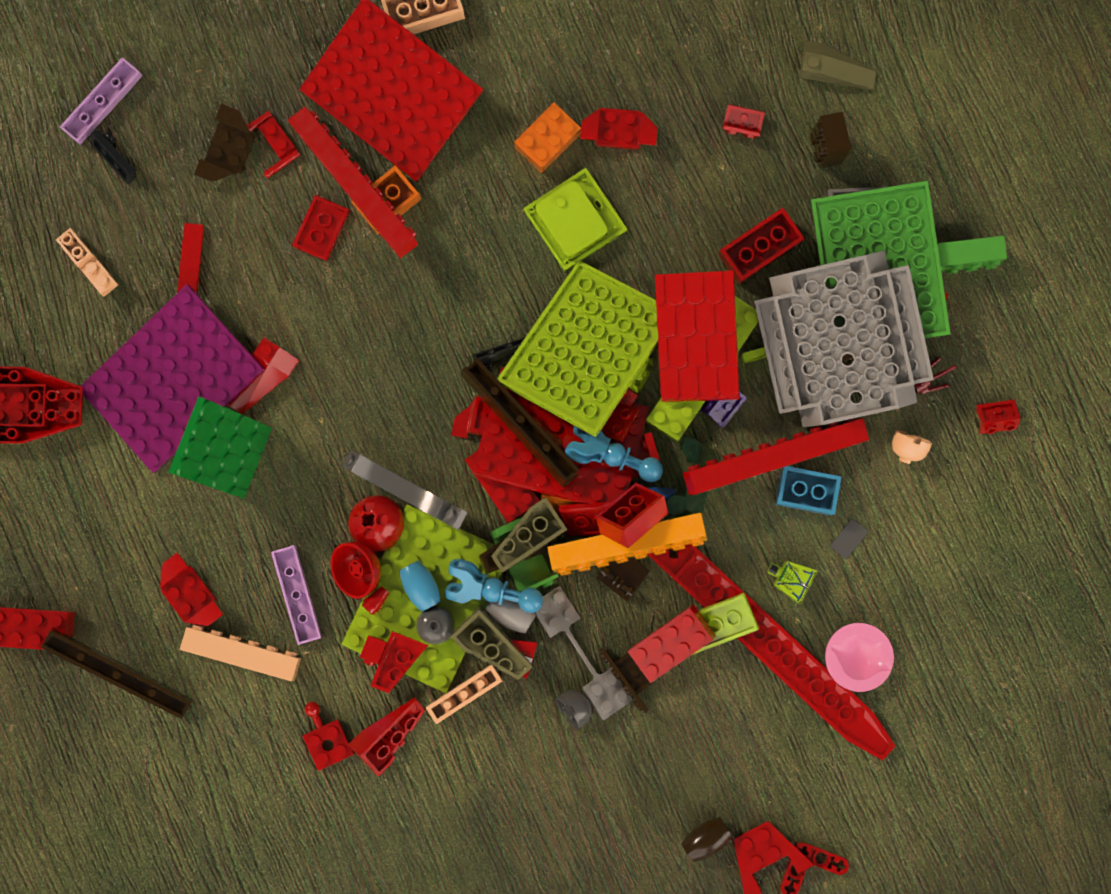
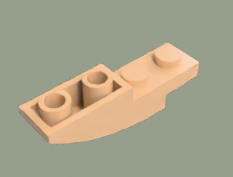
(87, 262)

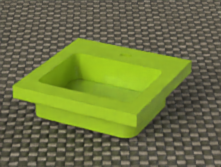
(573, 222)

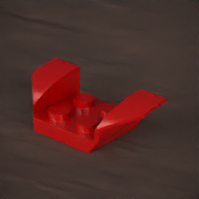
(619, 129)
(471, 420)
(188, 592)

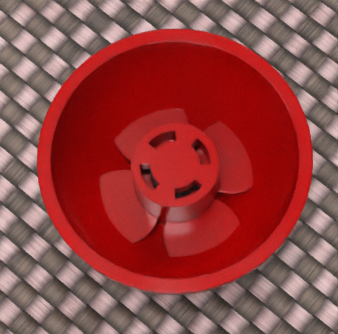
(383, 529)
(355, 569)

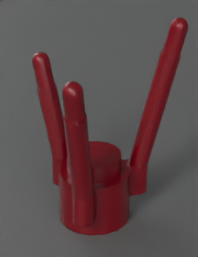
(923, 387)

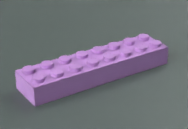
(101, 101)
(296, 594)

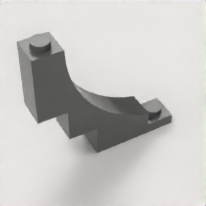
(404, 489)

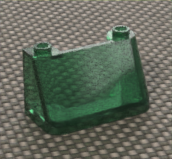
(696, 453)

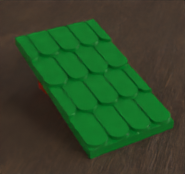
(220, 448)

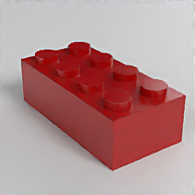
(761, 246)
(509, 499)
(30, 627)
(672, 643)

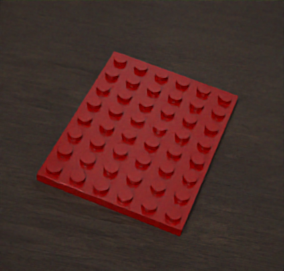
(391, 89)
(507, 460)

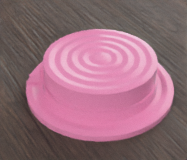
(859, 657)

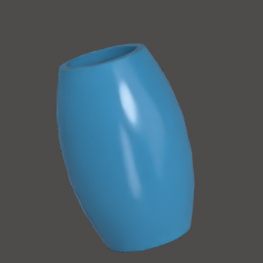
(420, 586)

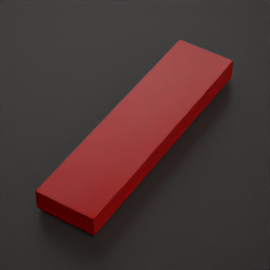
(191, 256)

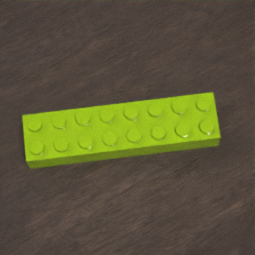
(675, 417)

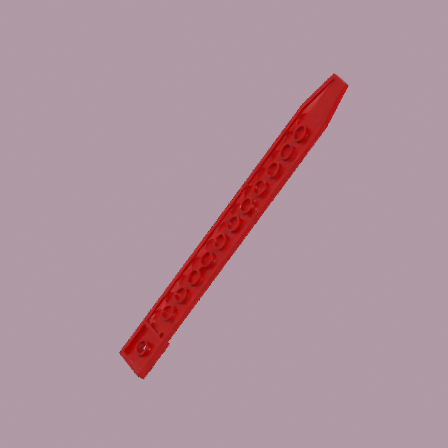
(782, 654)

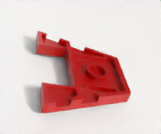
(761, 848)

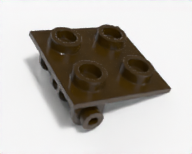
(623, 577)

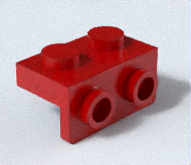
(743, 121)

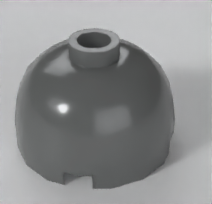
(435, 625)
(575, 706)

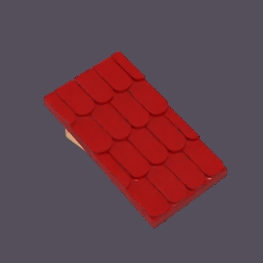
(697, 336)

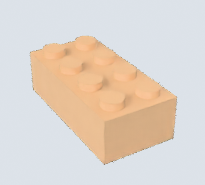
(423, 14)

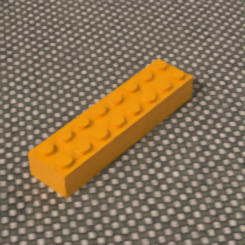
(602, 550)

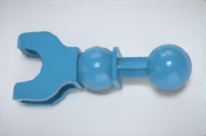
(613, 454)
(476, 585)

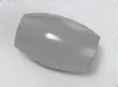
(510, 615)

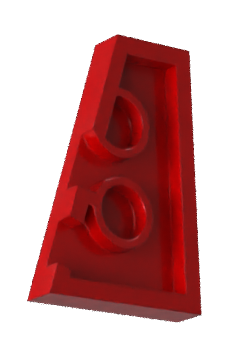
(396, 660)

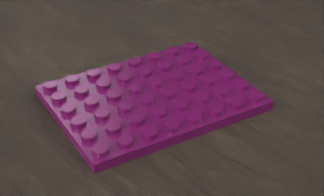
(162, 370)

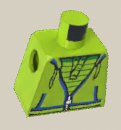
(792, 579)

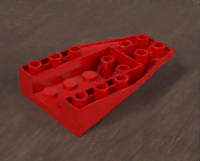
(36, 405)

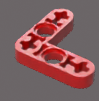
(811, 854)

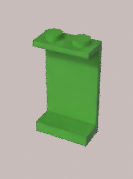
(527, 573)

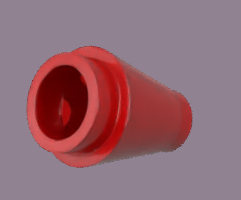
(375, 601)

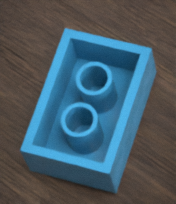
(808, 490)

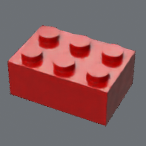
(632, 515)

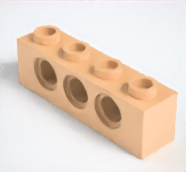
(464, 693)

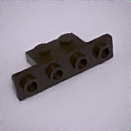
(630, 674)

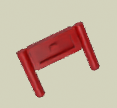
(277, 139)

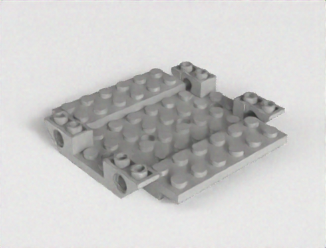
(879, 332)

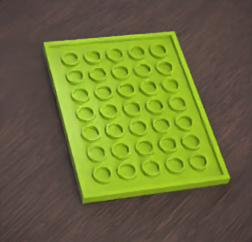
(584, 348)
(435, 547)

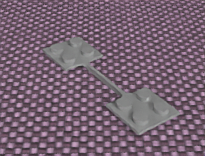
(604, 690)

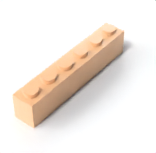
(240, 653)

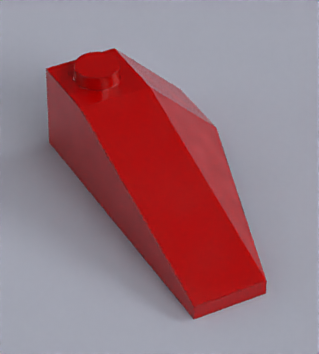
(277, 366)
(382, 739)

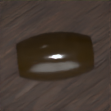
(706, 839)

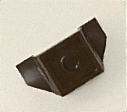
(228, 147)

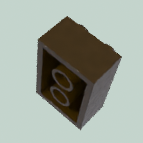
(830, 140)

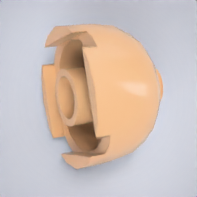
(910, 446)

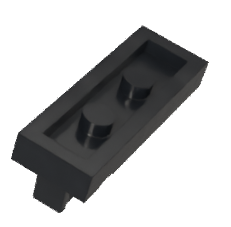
(104, 146)
(497, 353)

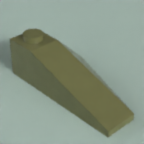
(831, 66)
(531, 533)
(487, 641)

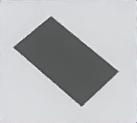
(849, 538)

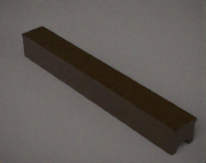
(520, 423)
(116, 673)

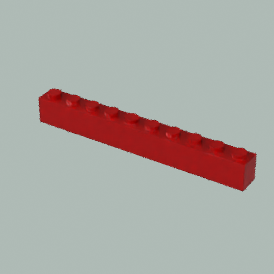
(355, 185)
(774, 456)

